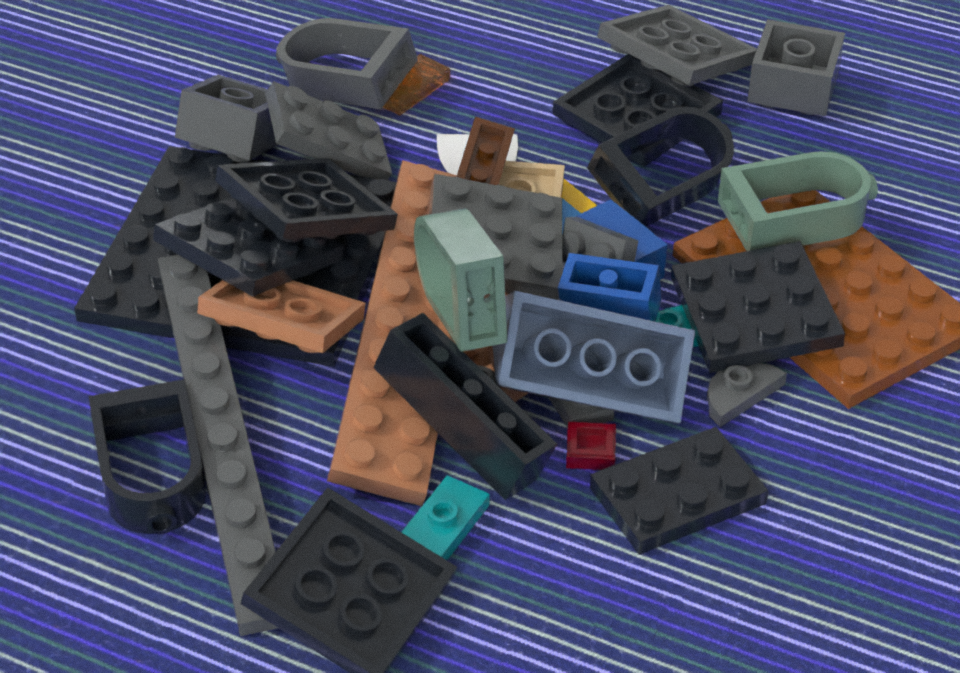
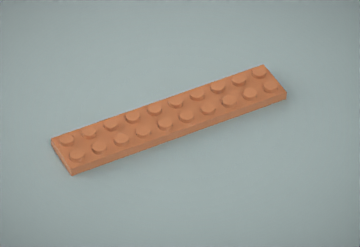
(381, 437)

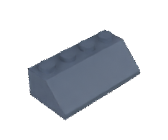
(594, 357)

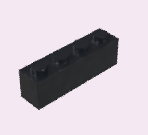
(464, 406)

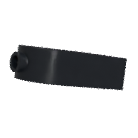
(627, 186)
(140, 413)

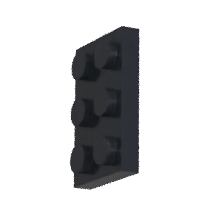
(678, 490)

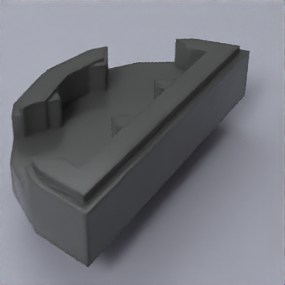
(740, 388)

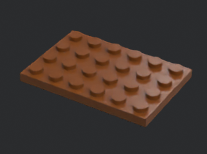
(887, 307)

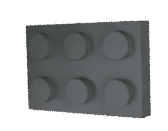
(327, 131)

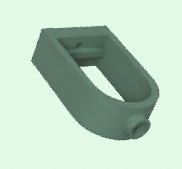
(827, 171)
(456, 271)

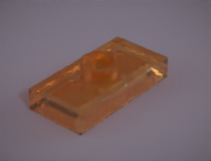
(419, 83)

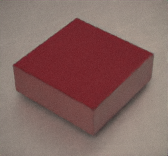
(590, 445)

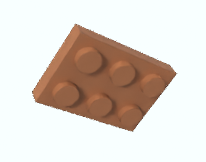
(289, 312)

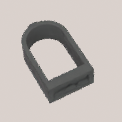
(387, 46)

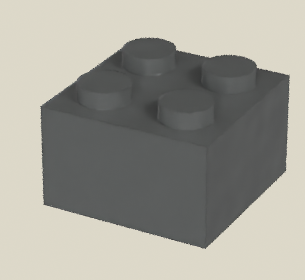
(796, 67)
(226, 118)

